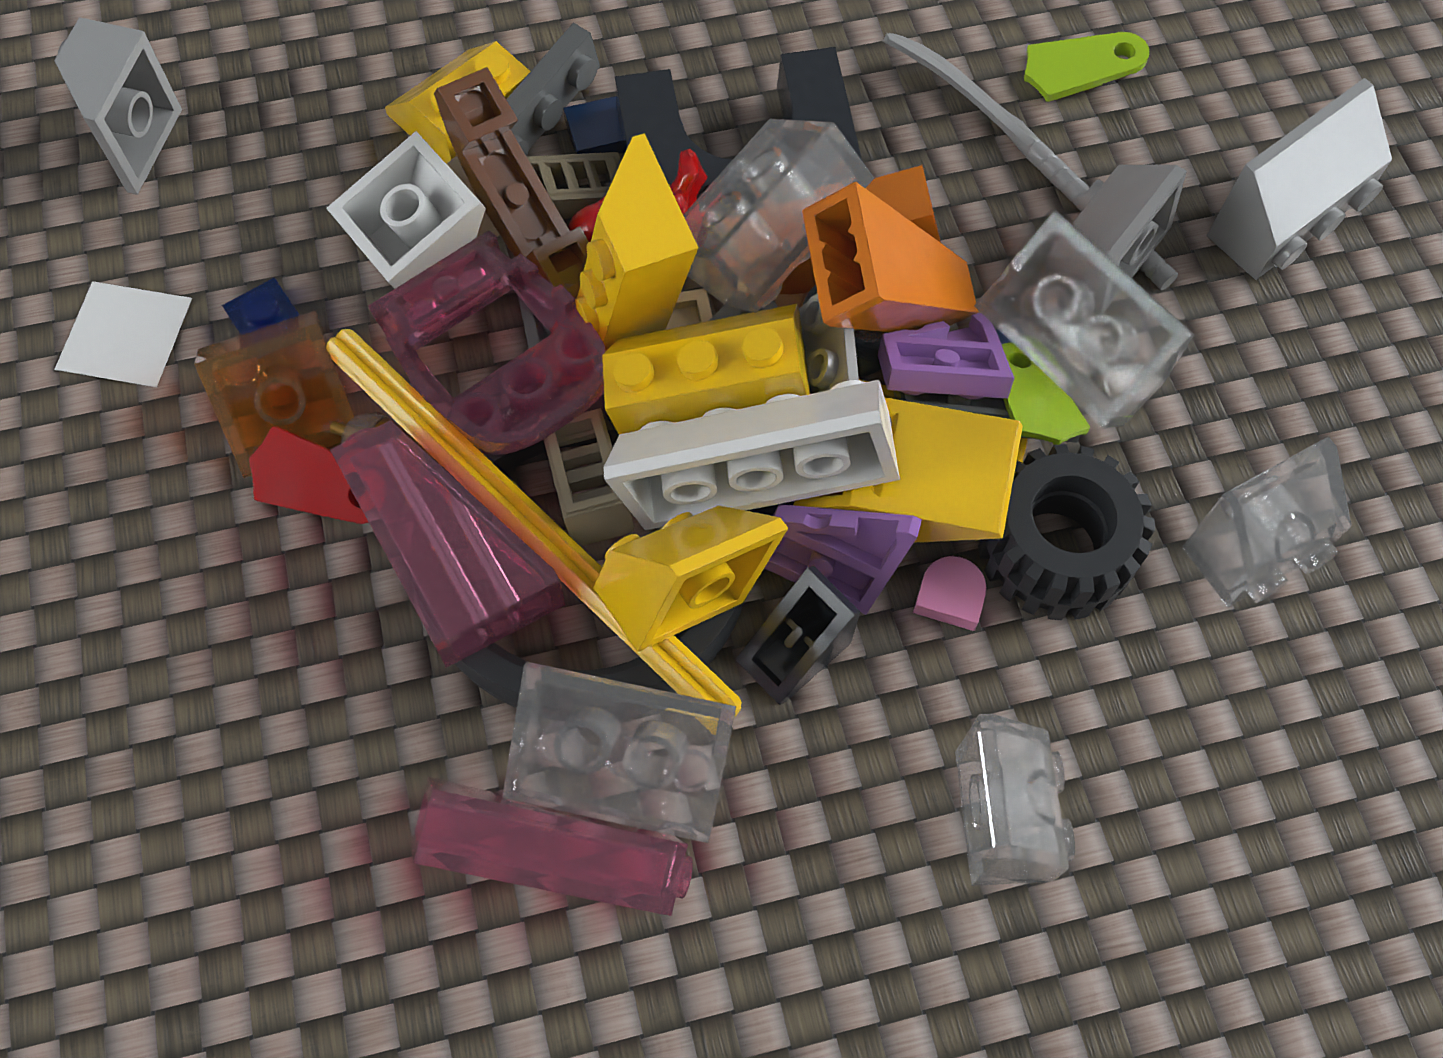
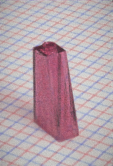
(450, 553)
(548, 848)

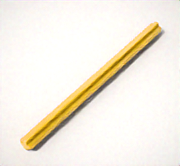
(514, 508)

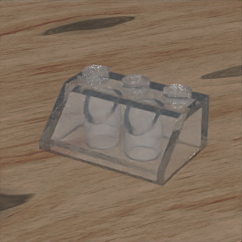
(752, 213)
(1085, 323)
(618, 752)

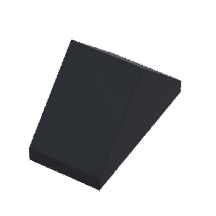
(800, 636)

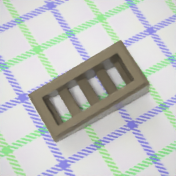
(570, 168)
(593, 513)

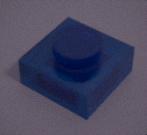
(260, 307)

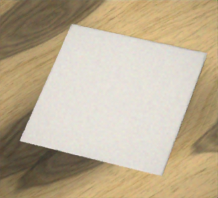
(123, 334)

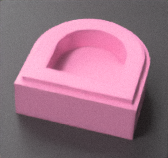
(952, 592)

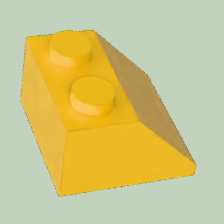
(418, 107)
(685, 571)

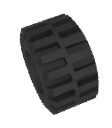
(1094, 498)

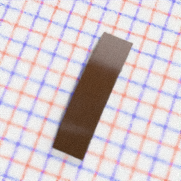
(505, 181)

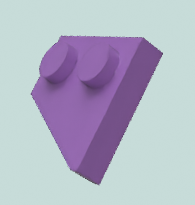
(945, 362)
(847, 546)

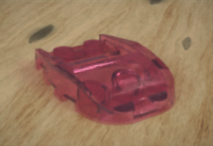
(528, 394)

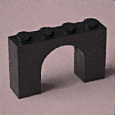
(807, 87)

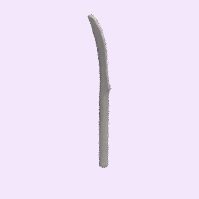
(1027, 142)

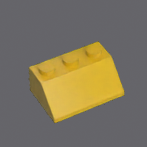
(635, 252)
(704, 367)

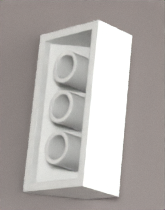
(756, 454)

